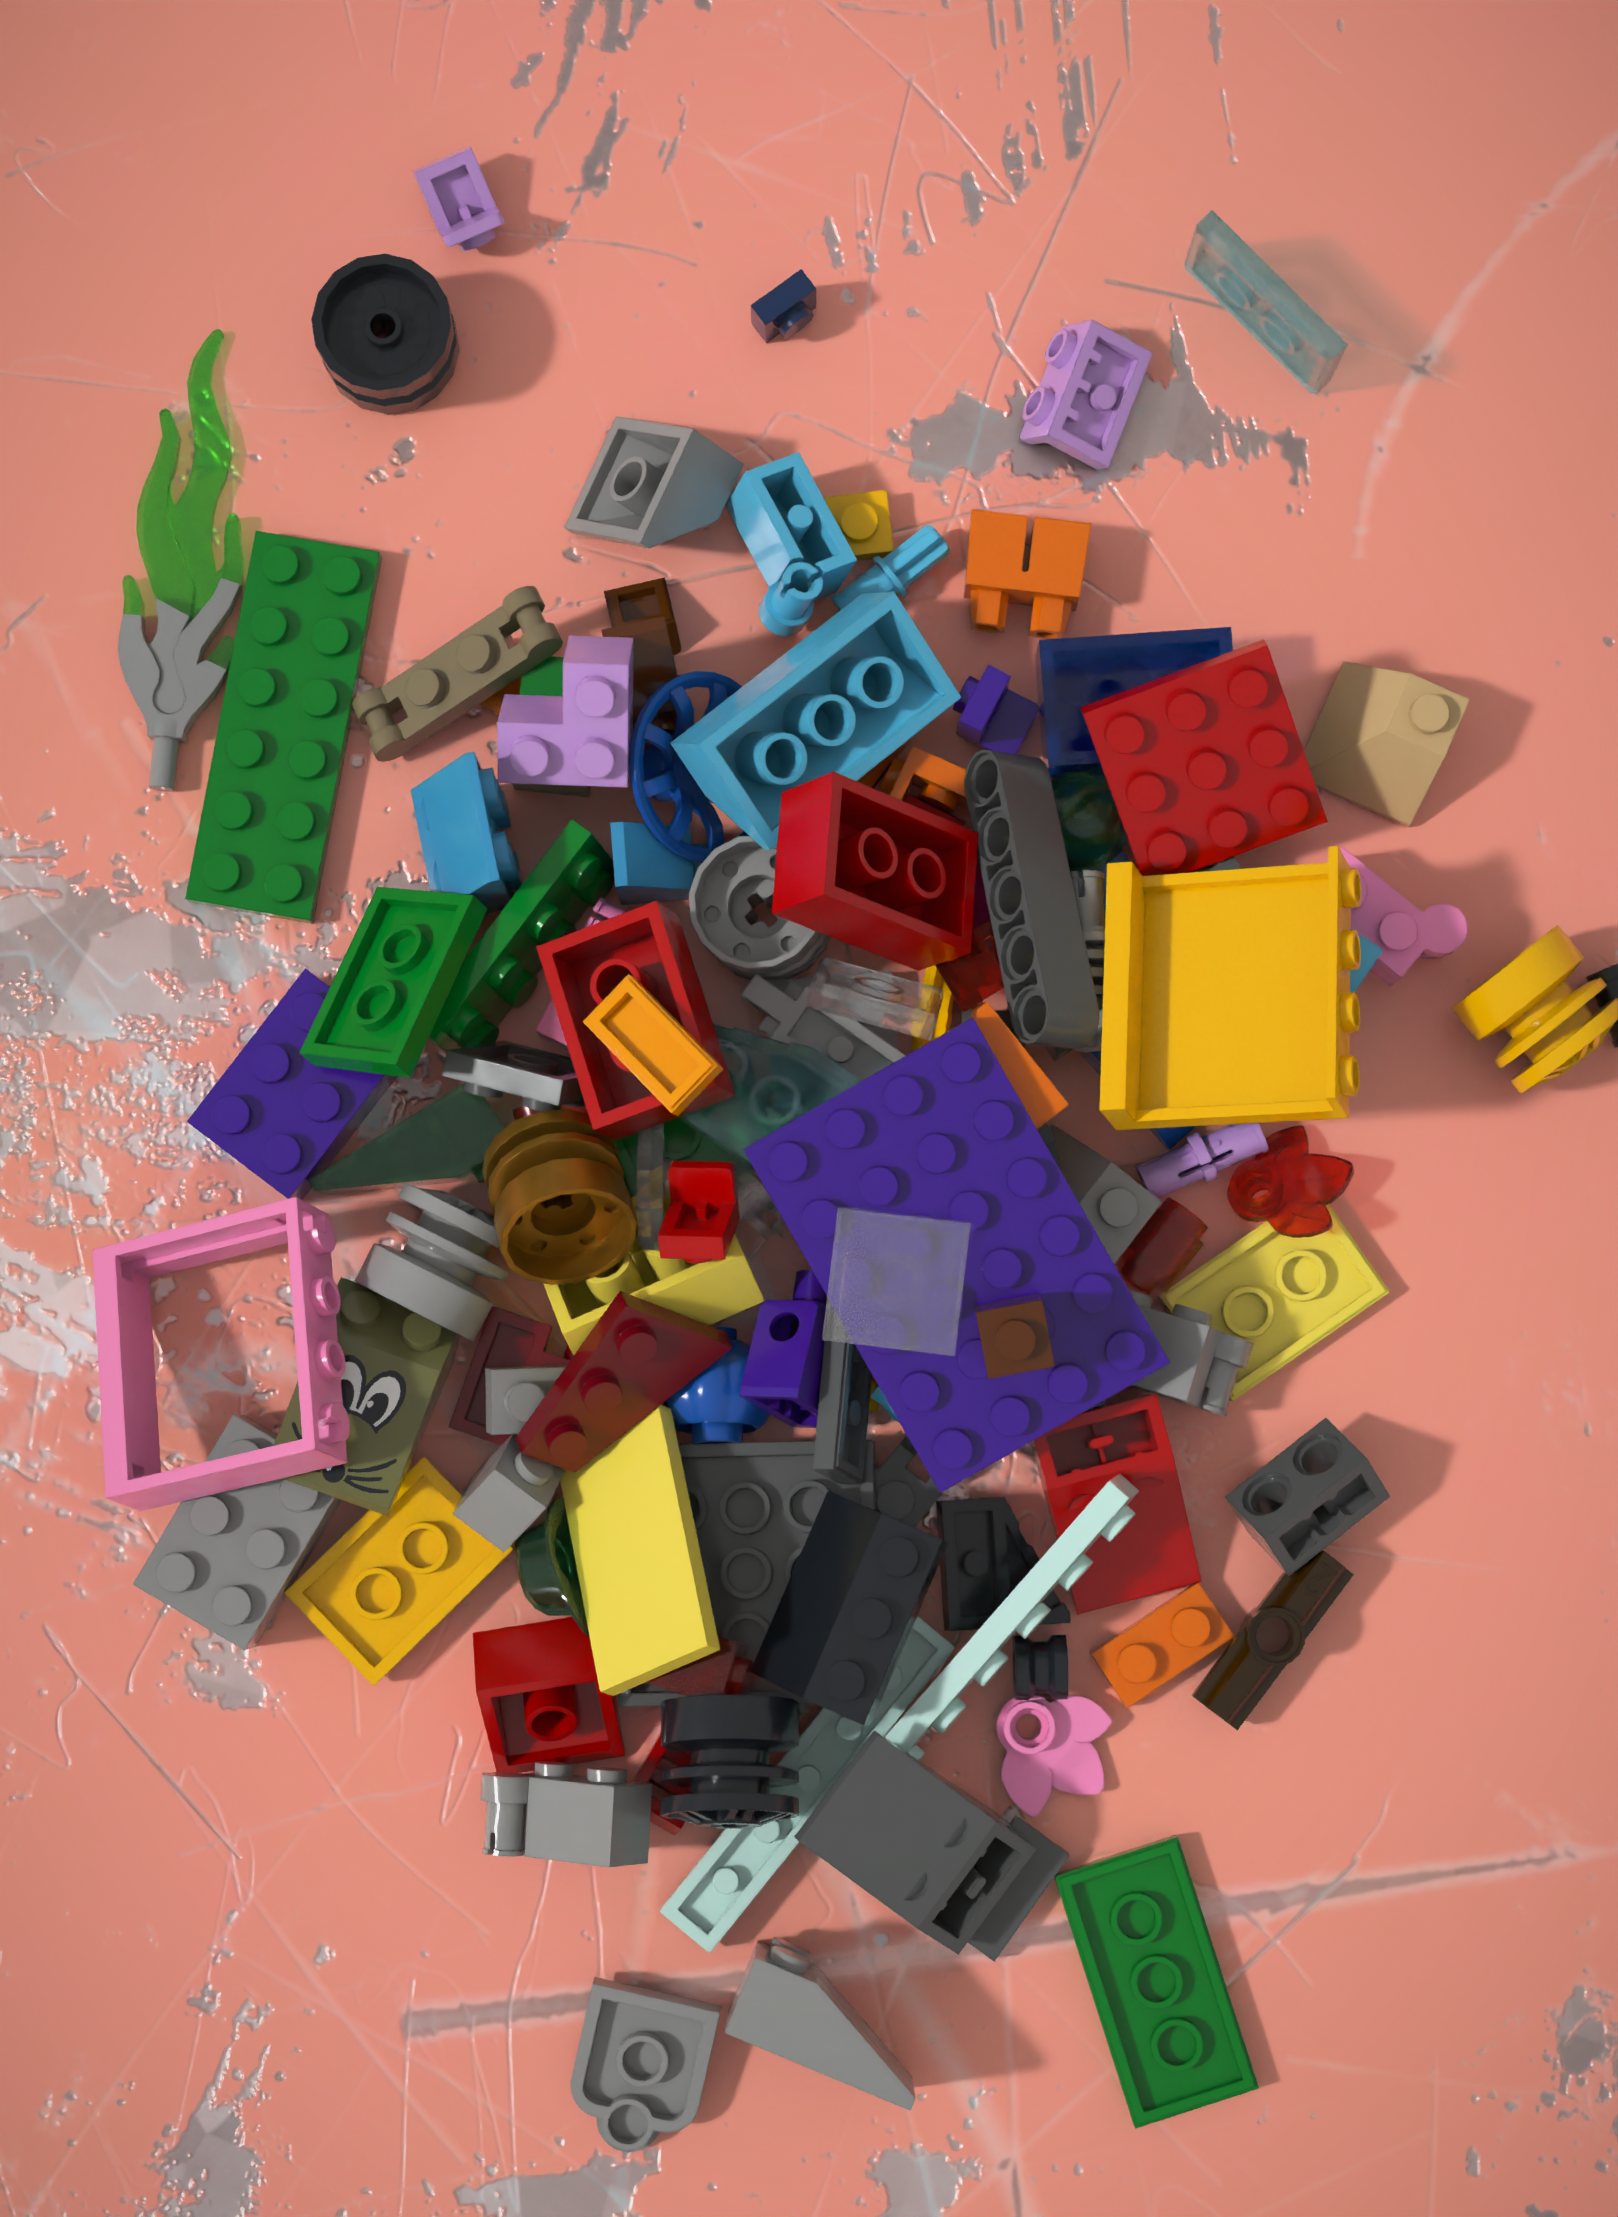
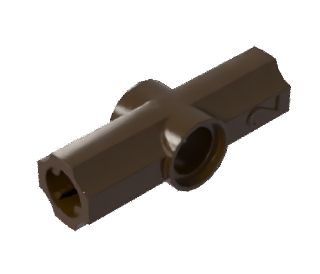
(1247, 1672)

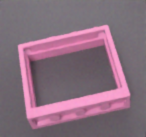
(128, 1363)

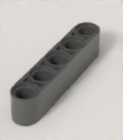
(1031, 900)

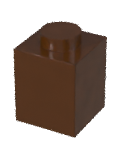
(1014, 1336)

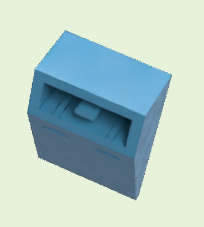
(460, 833)

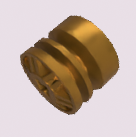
(558, 1198)

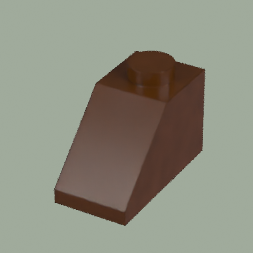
(651, 666)

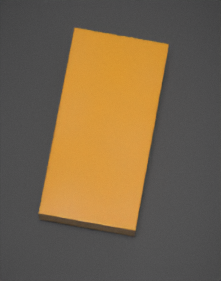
(653, 1045)

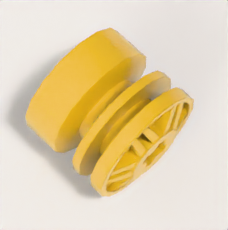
(1539, 1010)

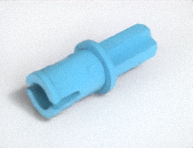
(899, 567)

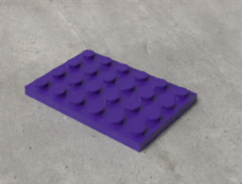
(956, 1144)

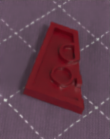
(617, 1378)

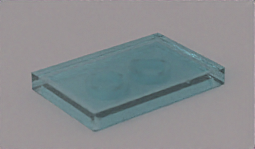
(1264, 303)

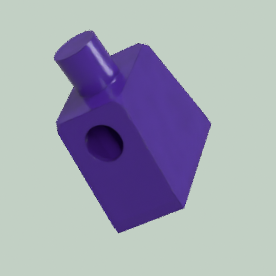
(788, 1354)

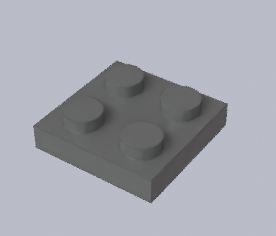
(497, 1067)

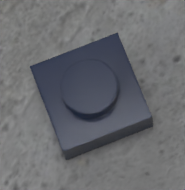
(785, 308)

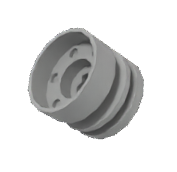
(723, 912)
(437, 1262)

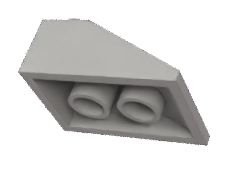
(803, 2017)

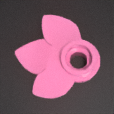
(1056, 1755)

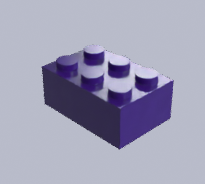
(279, 1108)

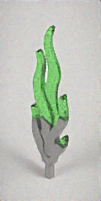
(190, 595)

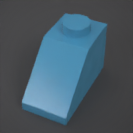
(646, 868)

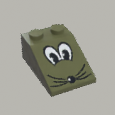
(389, 1391)

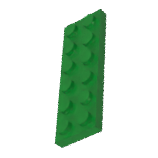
(284, 727)

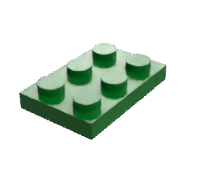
(393, 981)

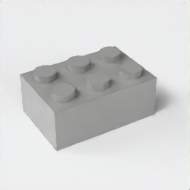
(237, 1549)

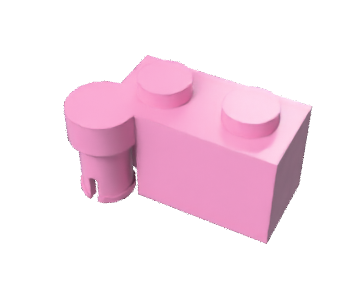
(1401, 927)

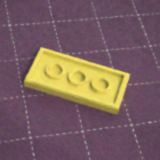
(639, 1557)

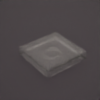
(875, 998)
(896, 1281)

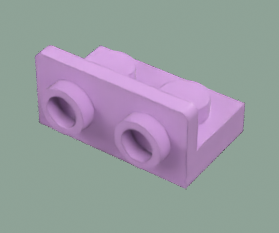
(1085, 392)

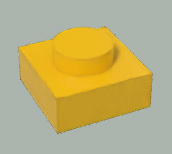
(864, 522)

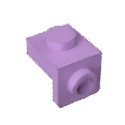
(459, 199)

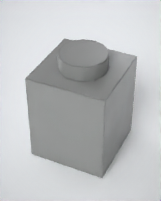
(507, 1494)

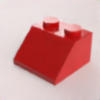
(543, 1697)

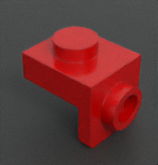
(700, 1212)

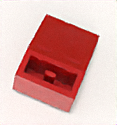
(1157, 1544)

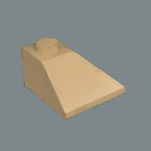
(1382, 739)

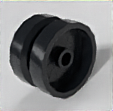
(391, 298)

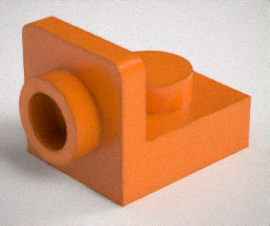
(940, 780)

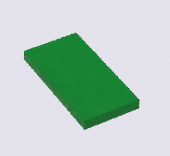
(1156, 1981)

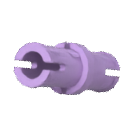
(1201, 1158)

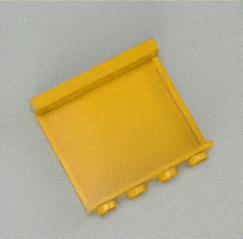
(1229, 995)

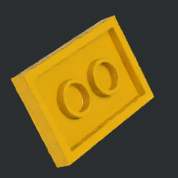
(396, 1574)

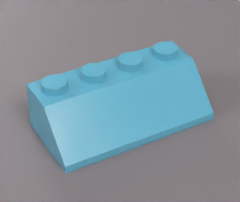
(820, 708)

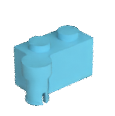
(790, 541)

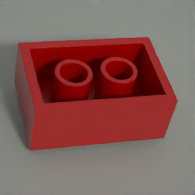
(875, 872)
(586, 969)

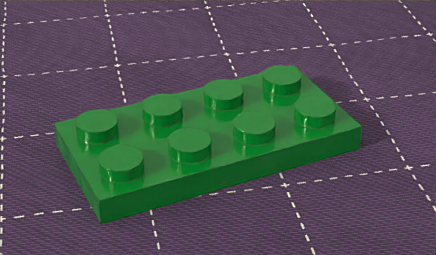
(505, 960)

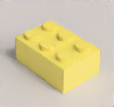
(695, 1290)

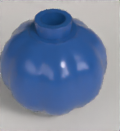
(711, 1402)

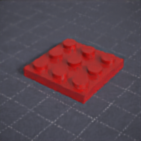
(1205, 762)

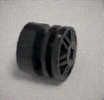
(729, 1759)

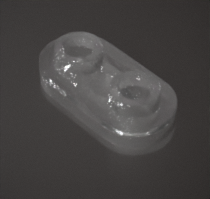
(757, 1205)

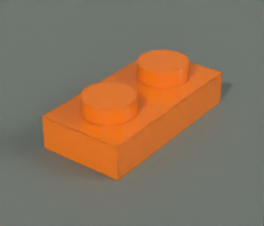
(1162, 1644)

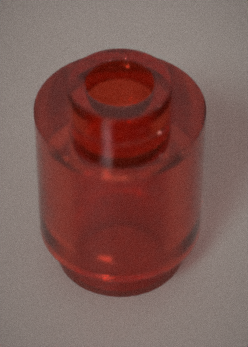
(1163, 1248)

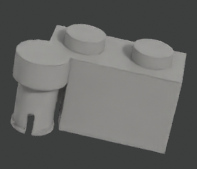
(1200, 1357)
(567, 1815)

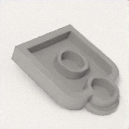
(641, 2062)

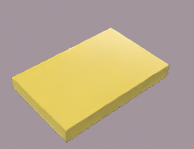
(1280, 1293)

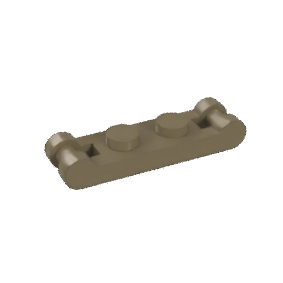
(458, 675)

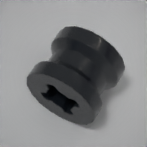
(1040, 1667)

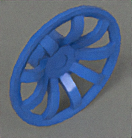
(662, 773)

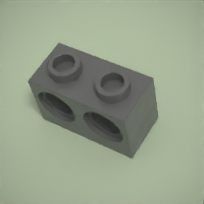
(1307, 1496)

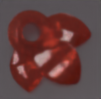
(1296, 1183)

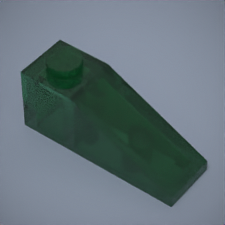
(428, 1148)

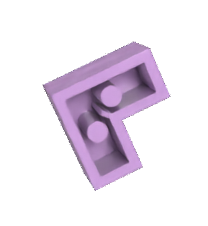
(575, 735)

